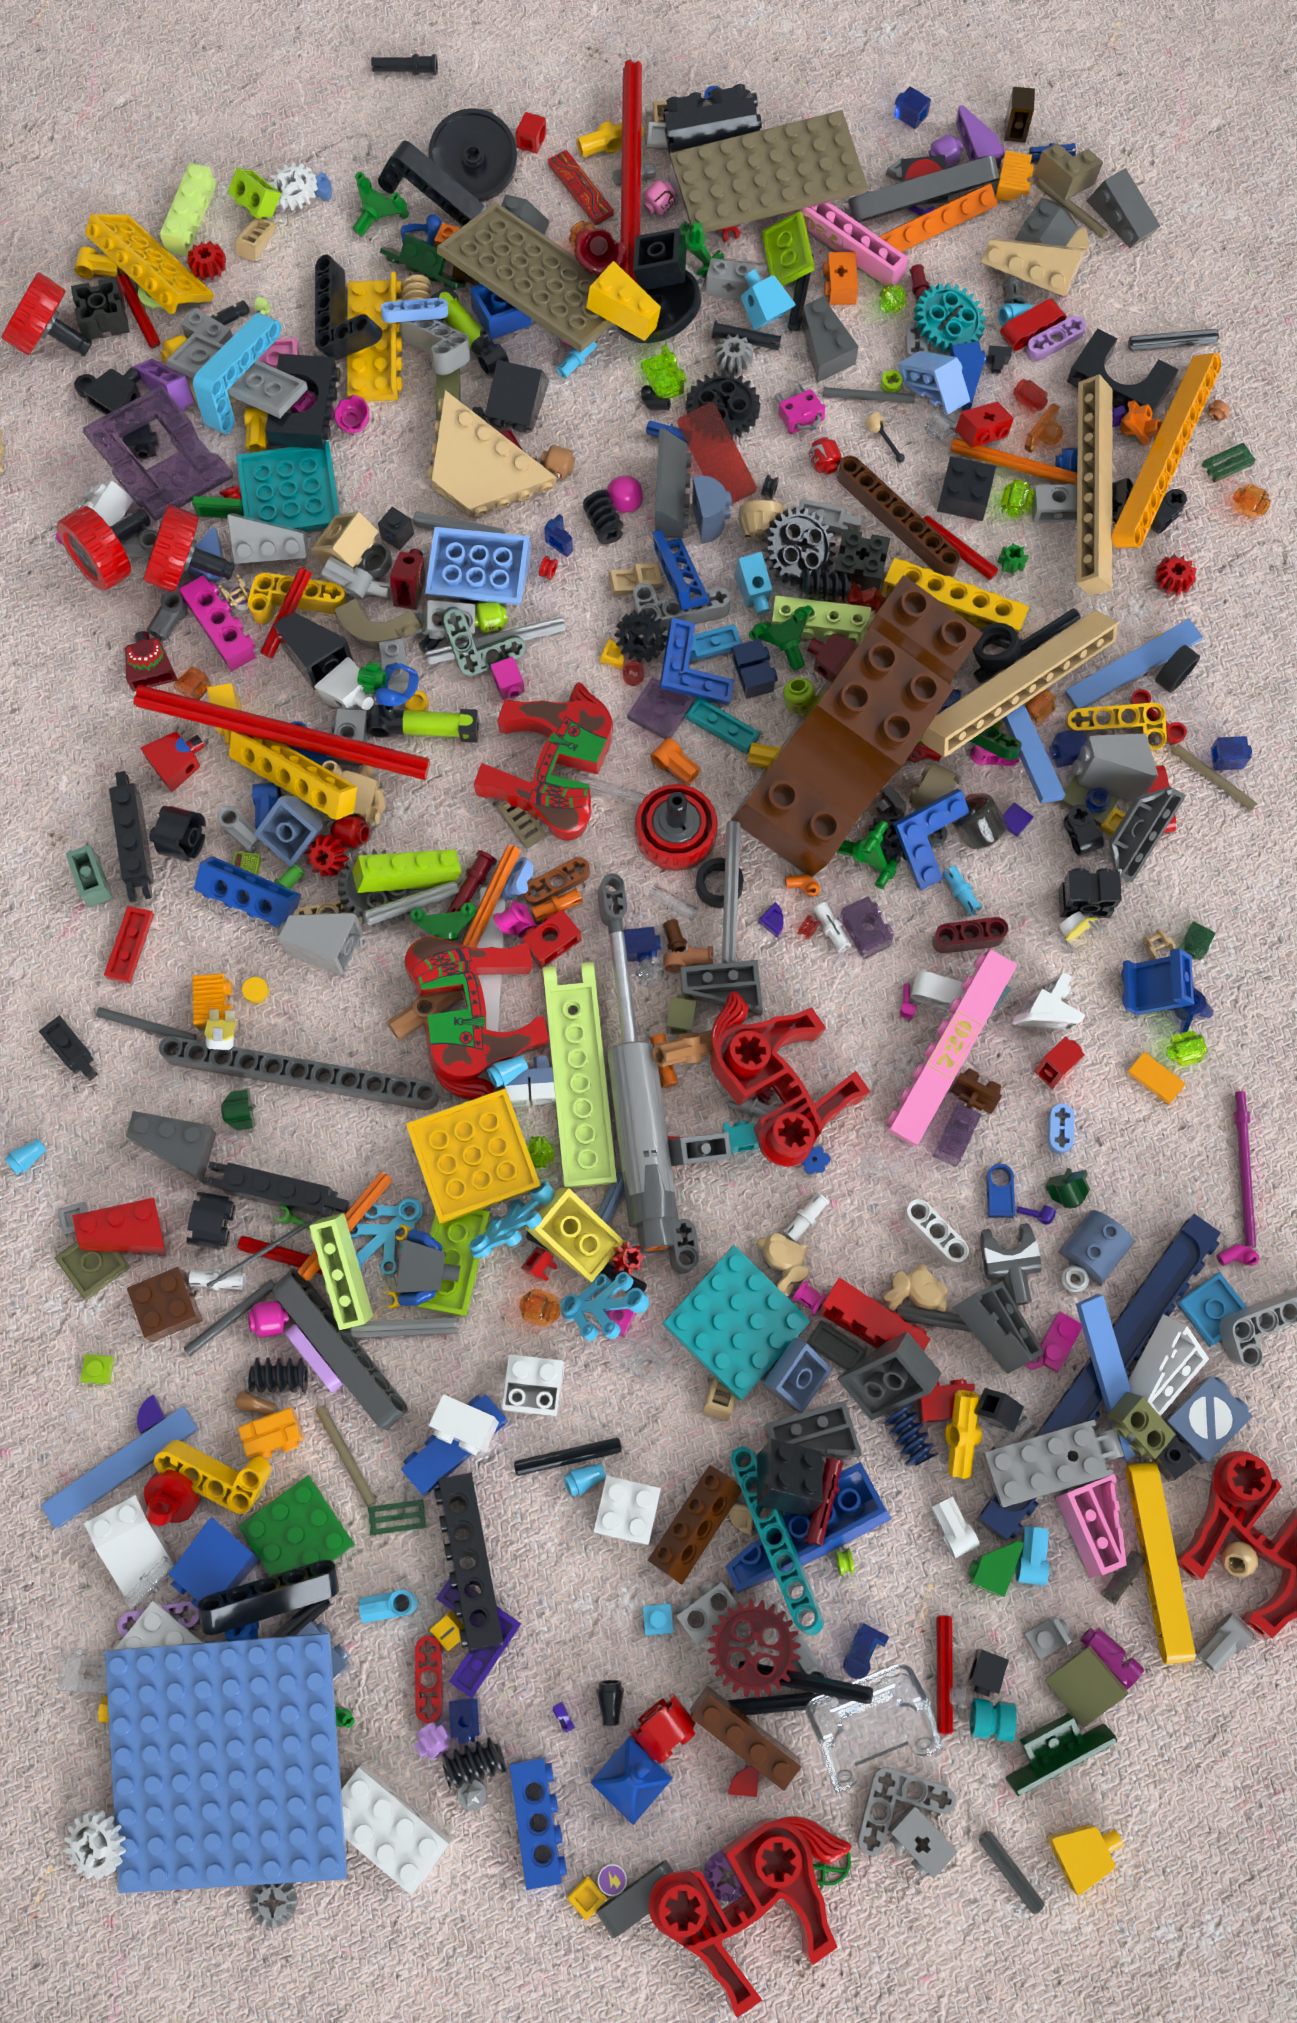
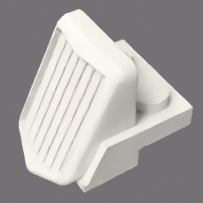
(1047, 1010)

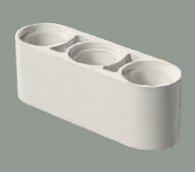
(935, 990)
(930, 1220)

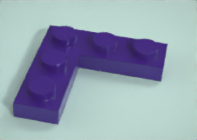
(478, 1665)

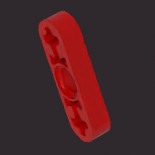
(435, 1701)

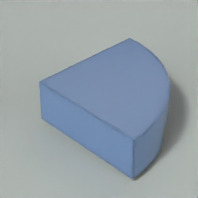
(324, 187)

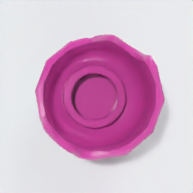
(352, 414)
(625, 493)

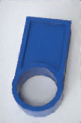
(1000, 1198)

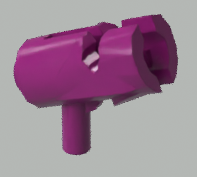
(1112, 1655)

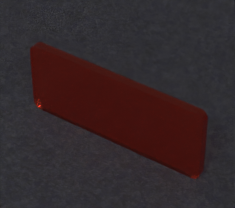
(716, 451)

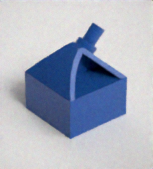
(631, 1780)

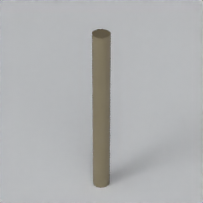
(1075, 210)
(1214, 777)
(345, 1456)

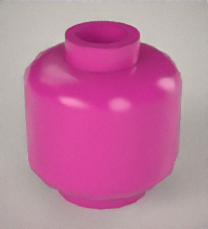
(267, 1319)

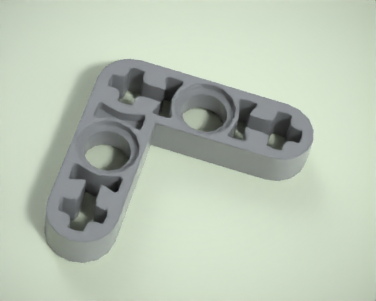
(898, 1792)

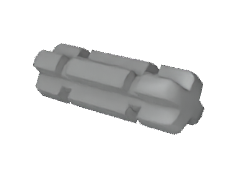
(647, 171)

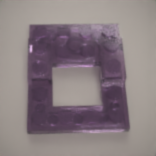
(171, 481)

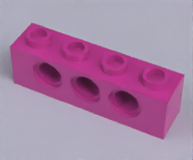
(233, 653)

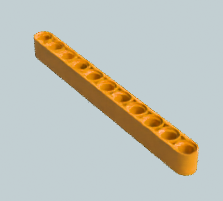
(1166, 451)

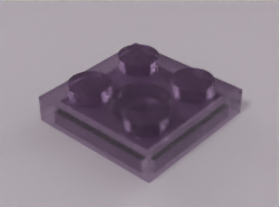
(660, 709)

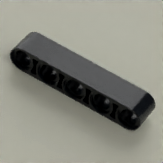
(268, 1597)

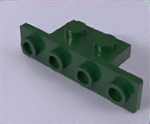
(422, 257)
(1057, 1749)

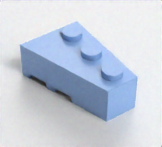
(936, 377)

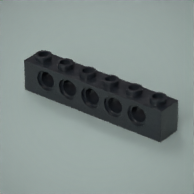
(489, 1635)

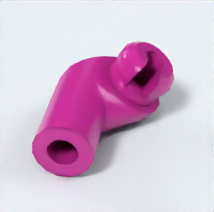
(1240, 1254)

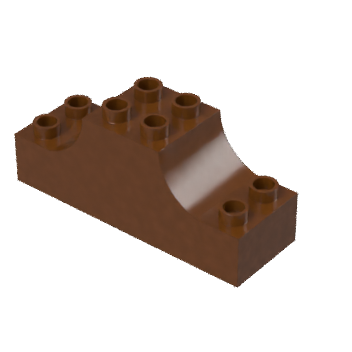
(858, 727)

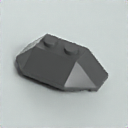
(1048, 224)
(1142, 830)

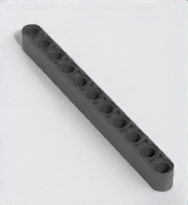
(308, 1080)

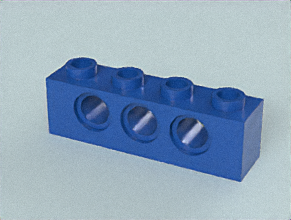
(237, 880)
(537, 1872)

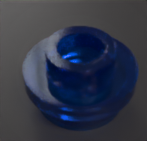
(1102, 795)

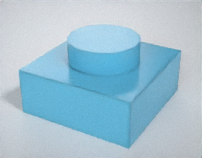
(658, 1619)

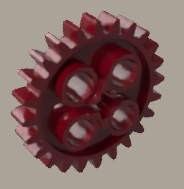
(749, 1675)

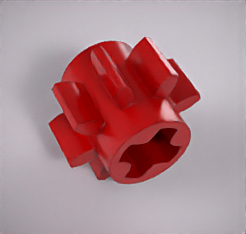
(620, 1258)

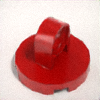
(169, 1498)

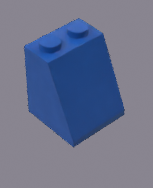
(212, 1563)

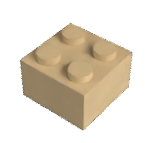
(345, 539)

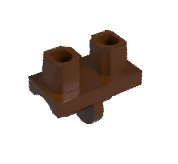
(975, 1093)

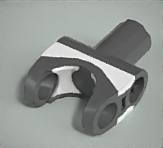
(1012, 1264)

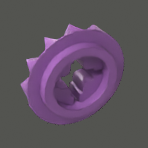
(712, 1875)

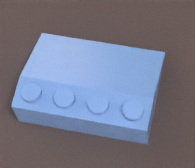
(478, 565)

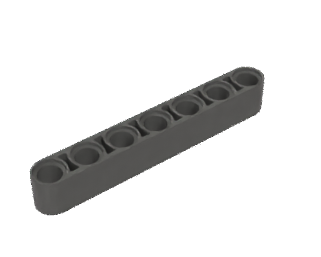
(924, 189)
(340, 1350)

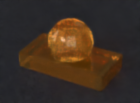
(1045, 430)

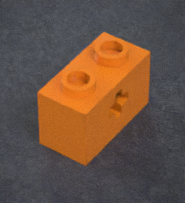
(841, 278)

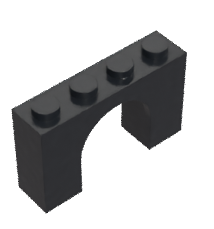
(1092, 362)
(311, 426)

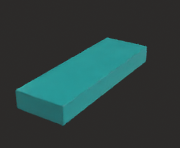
(722, 725)

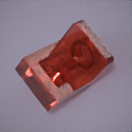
(868, 597)

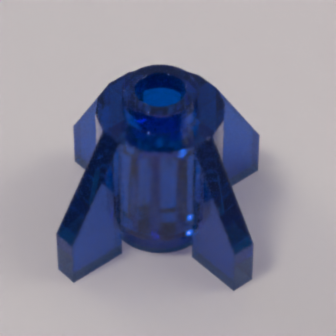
(1191, 1012)

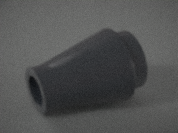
(610, 1701)

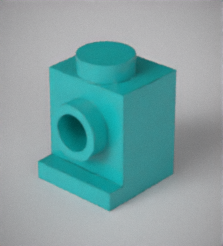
(741, 1136)

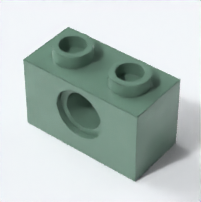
(89, 876)

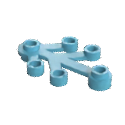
(515, 1217)
(386, 1233)
(575, 1306)

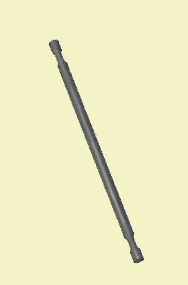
(263, 1251)

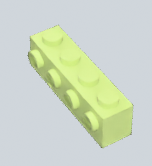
(188, 209)
(826, 618)
(341, 1271)

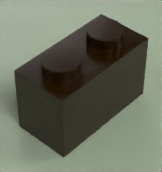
(1019, 114)

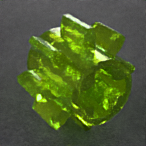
(892, 298)
(540, 1151)

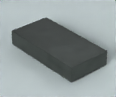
(835, 1346)

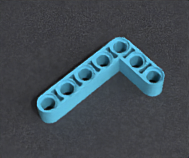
(228, 366)

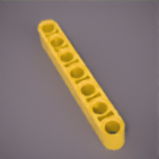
(1160, 1563)

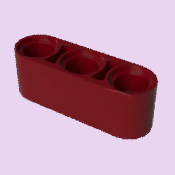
(978, 927)

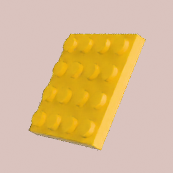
(473, 1156)

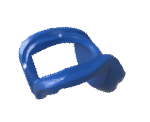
(431, 228)
(393, 698)

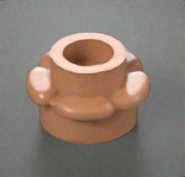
(1218, 410)

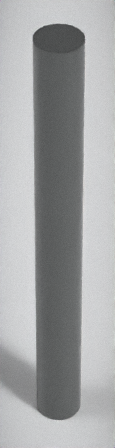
(868, 395)
(143, 1024)
(229, 1318)

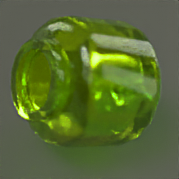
(1017, 498)
(1187, 1048)

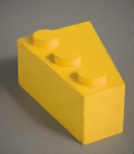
(623, 302)

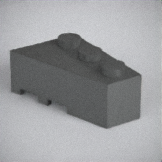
(1124, 208)
(716, 981)
(821, 1429)

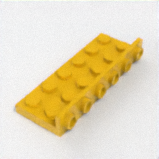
(146, 261)
(375, 370)

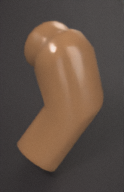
(250, 1403)

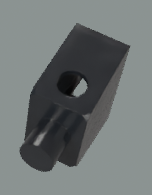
(113, 390)

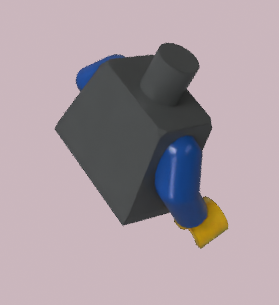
(421, 1269)

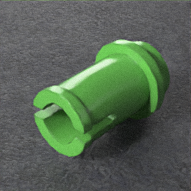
(290, 877)

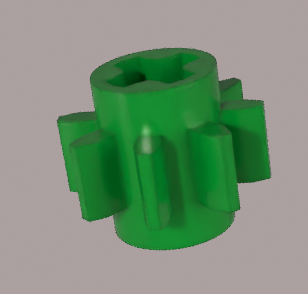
(1012, 559)
(371, 677)

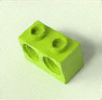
(254, 193)

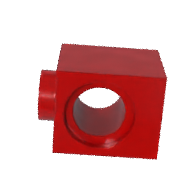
(531, 132)

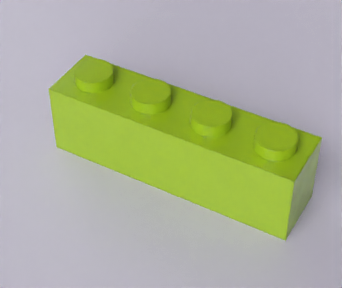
(405, 870)

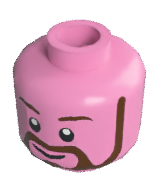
(659, 197)

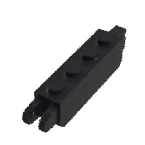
(131, 837)
(276, 1190)

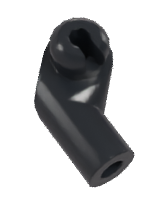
(652, 401)

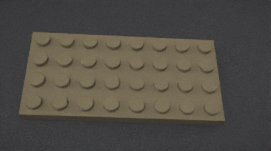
(769, 172)
(527, 273)

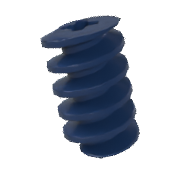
(910, 1436)

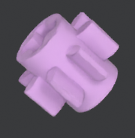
(432, 1741)

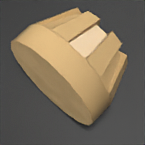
(755, 518)

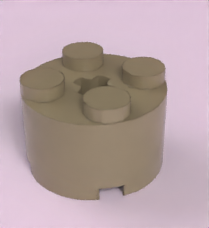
(935, 783)

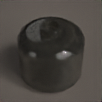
(983, 824)

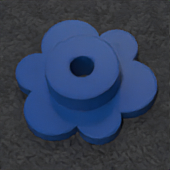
(822, 1160)

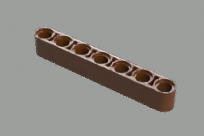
(893, 507)

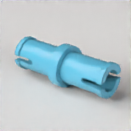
(574, 360)
(962, 890)

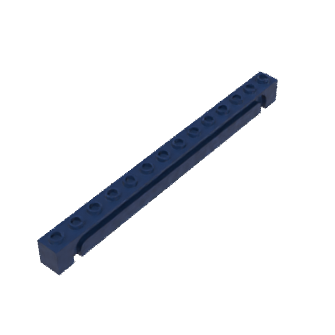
(1131, 1330)

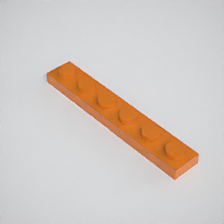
(941, 218)

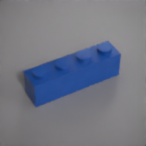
(441, 1458)

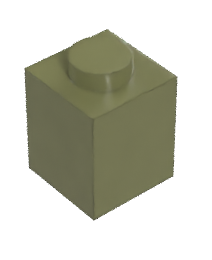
(681, 1015)

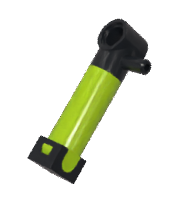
(479, 341)
(386, 721)

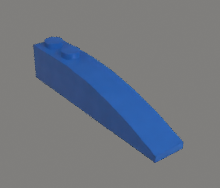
(853, 1514)

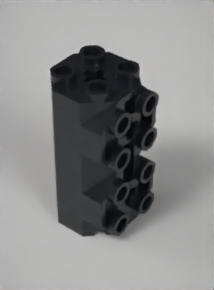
(701, 121)

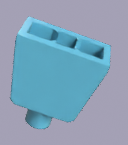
(765, 299)
(754, 582)

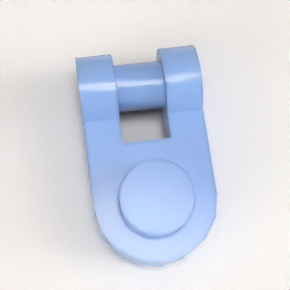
(517, 880)

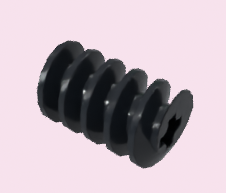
(603, 517)
(825, 584)
(278, 1376)
(473, 1763)

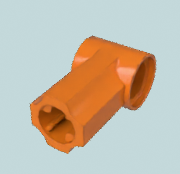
(671, 758)

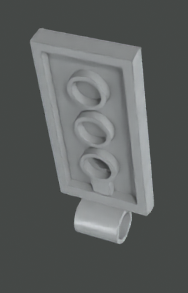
(1042, 1464)

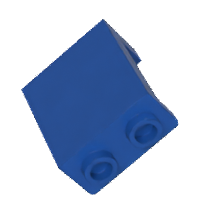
(1158, 983)

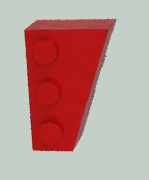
(121, 1228)

